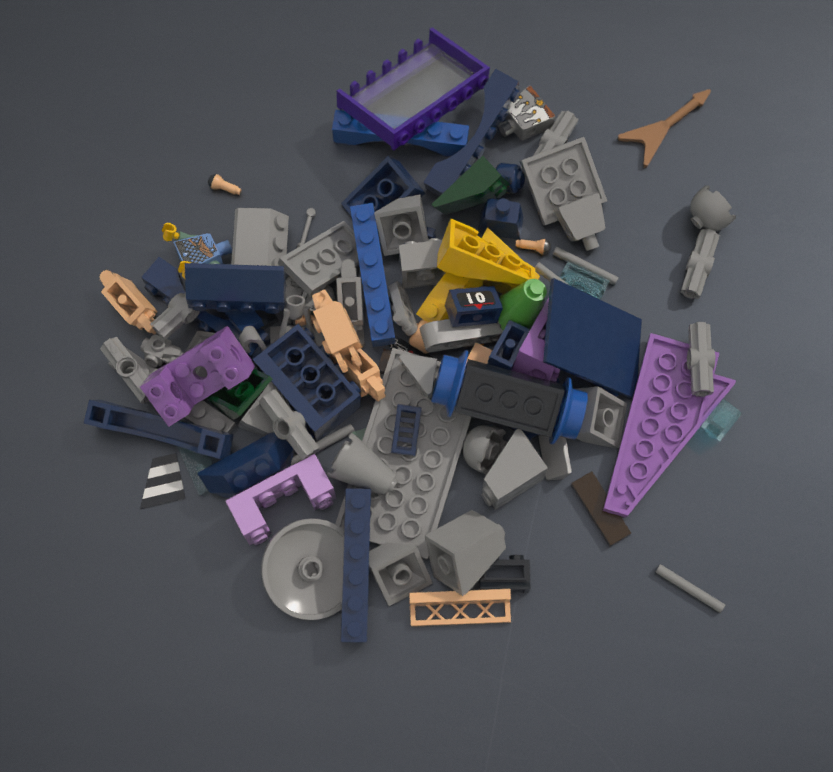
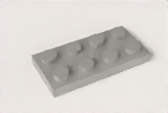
(320, 259)

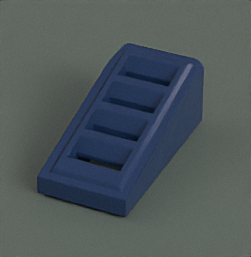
(408, 409)

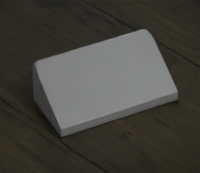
(555, 458)

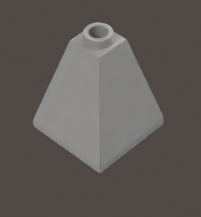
(256, 418)

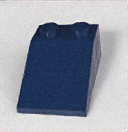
(383, 186)

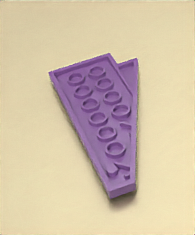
(658, 421)

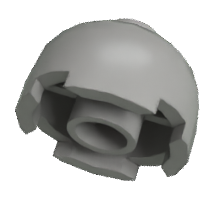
(710, 210)
(483, 447)

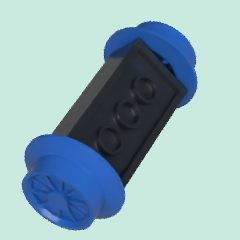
(510, 398)

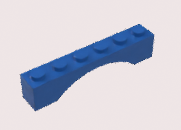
(439, 136)
(372, 275)

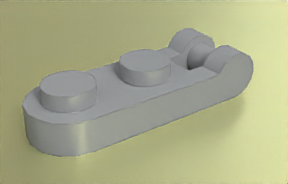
(402, 308)

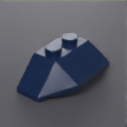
(248, 466)

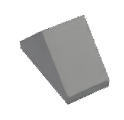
(422, 372)

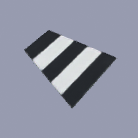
(163, 482)

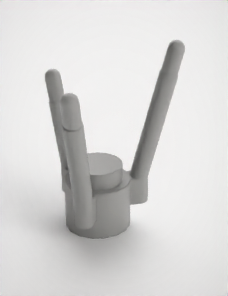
(295, 310)

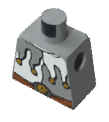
(527, 116)

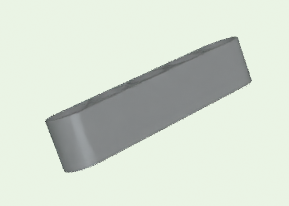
(442, 336)

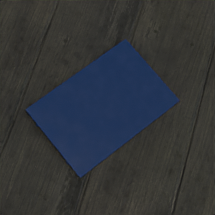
(592, 339)

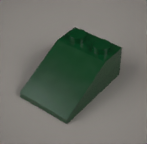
(472, 188)
(238, 398)

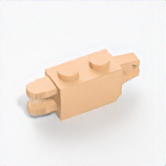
(128, 300)
(336, 329)
(365, 376)

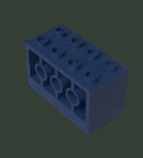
(293, 364)

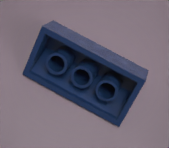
(235, 287)

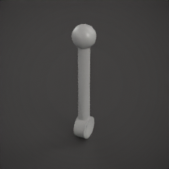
(311, 213)

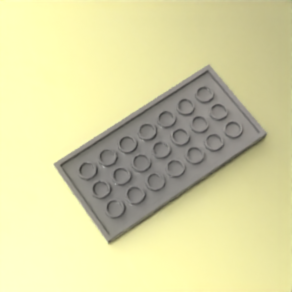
(422, 479)

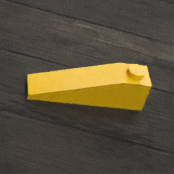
(472, 257)
(433, 306)

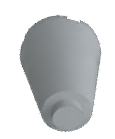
(362, 467)

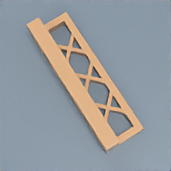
(453, 598)

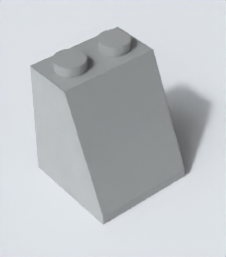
(513, 472)
(464, 550)

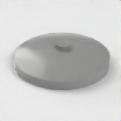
(305, 569)

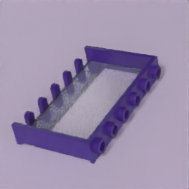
(415, 89)

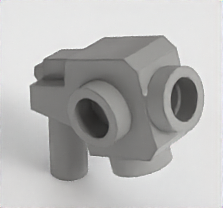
(159, 351)

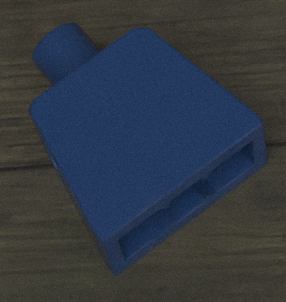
(502, 218)

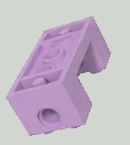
(305, 473)

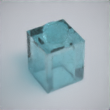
(721, 420)

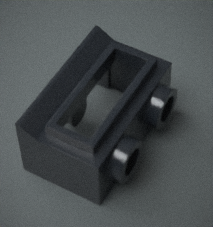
(492, 583)

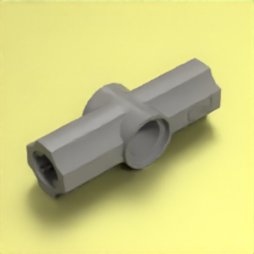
(558, 133)
(700, 263)
(174, 316)
(701, 359)
(121, 360)
(289, 424)

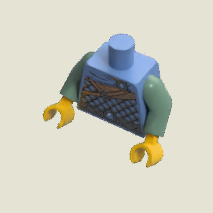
(195, 247)

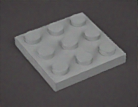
(561, 177)

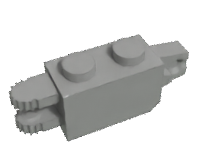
(350, 293)

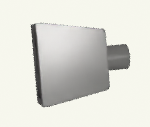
(582, 219)

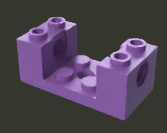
(531, 354)
(178, 388)

